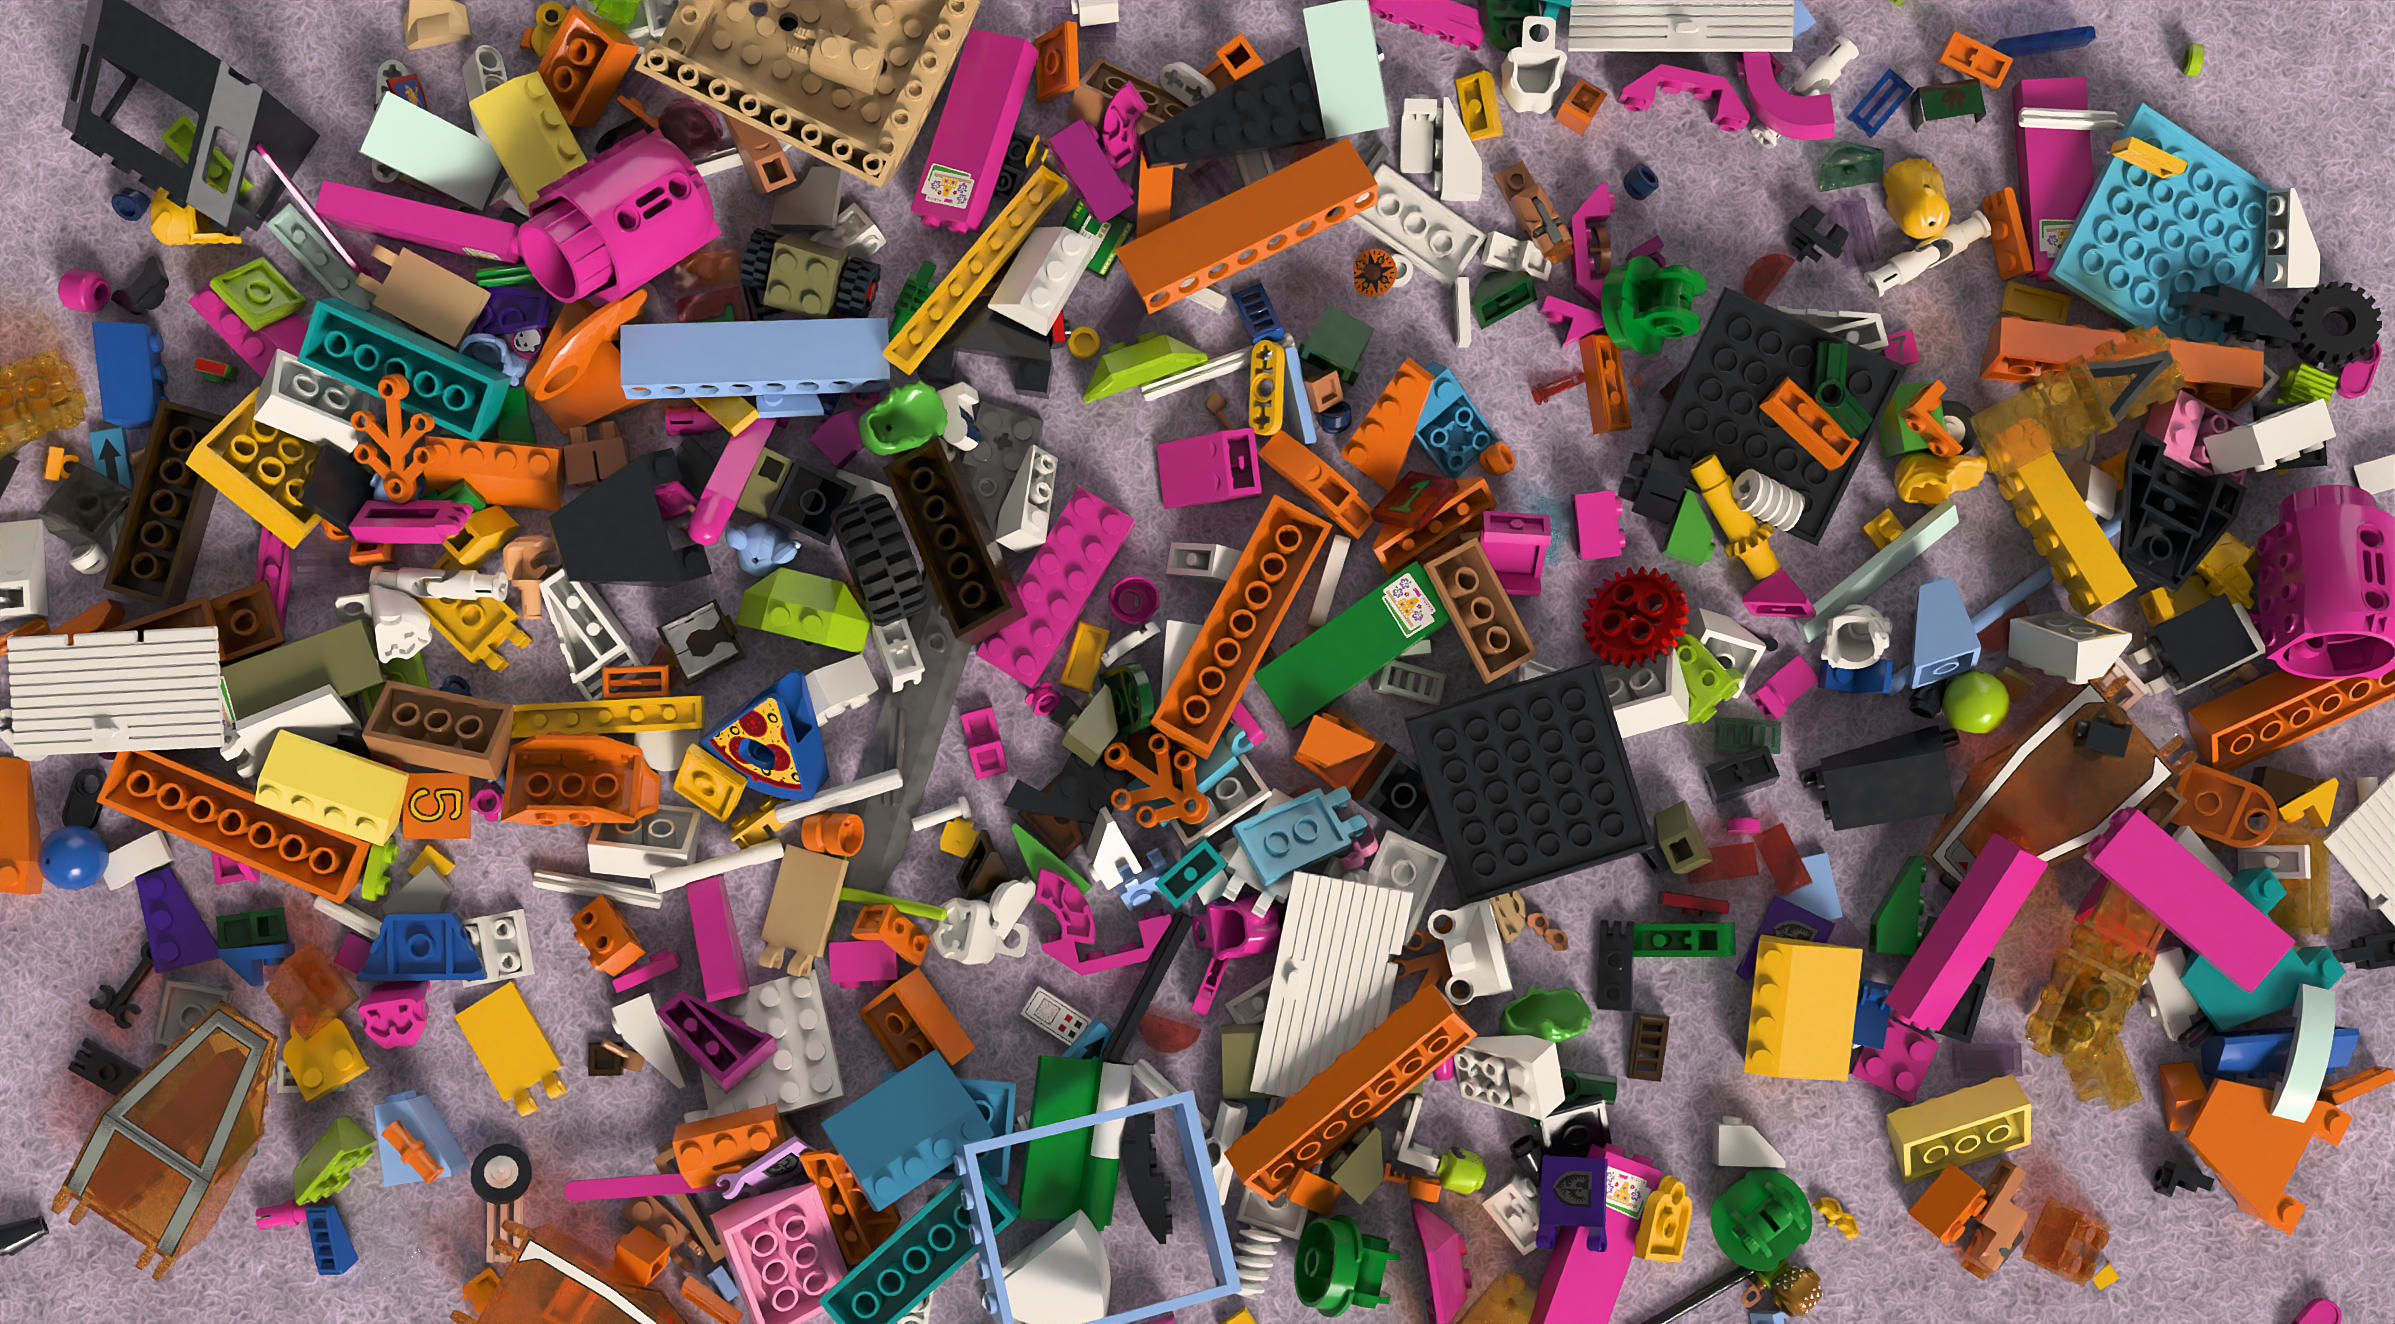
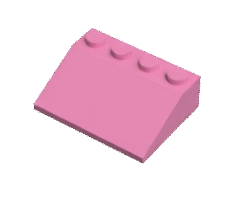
(780, 1253)

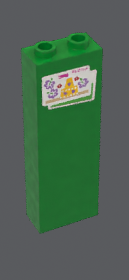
(1353, 646)

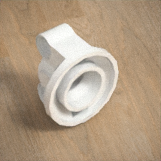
(1474, 951)

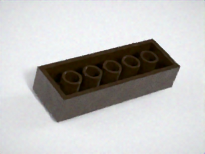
(165, 511)
(955, 541)

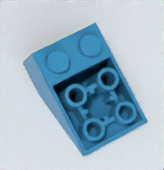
(1451, 426)

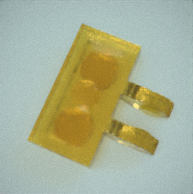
(2115, 1080)

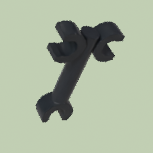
(116, 1004)

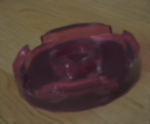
(691, 128)

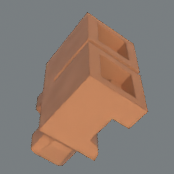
(593, 461)

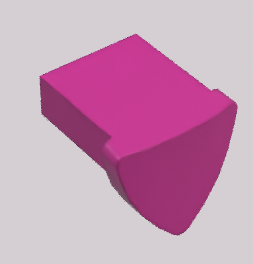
(229, 870)

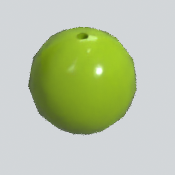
(1976, 702)

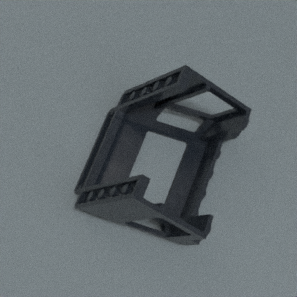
(200, 81)

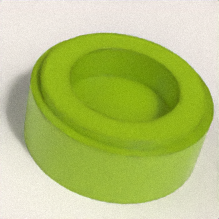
(2193, 59)

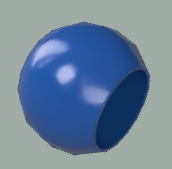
(73, 857)

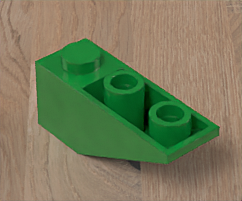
(1896, 918)

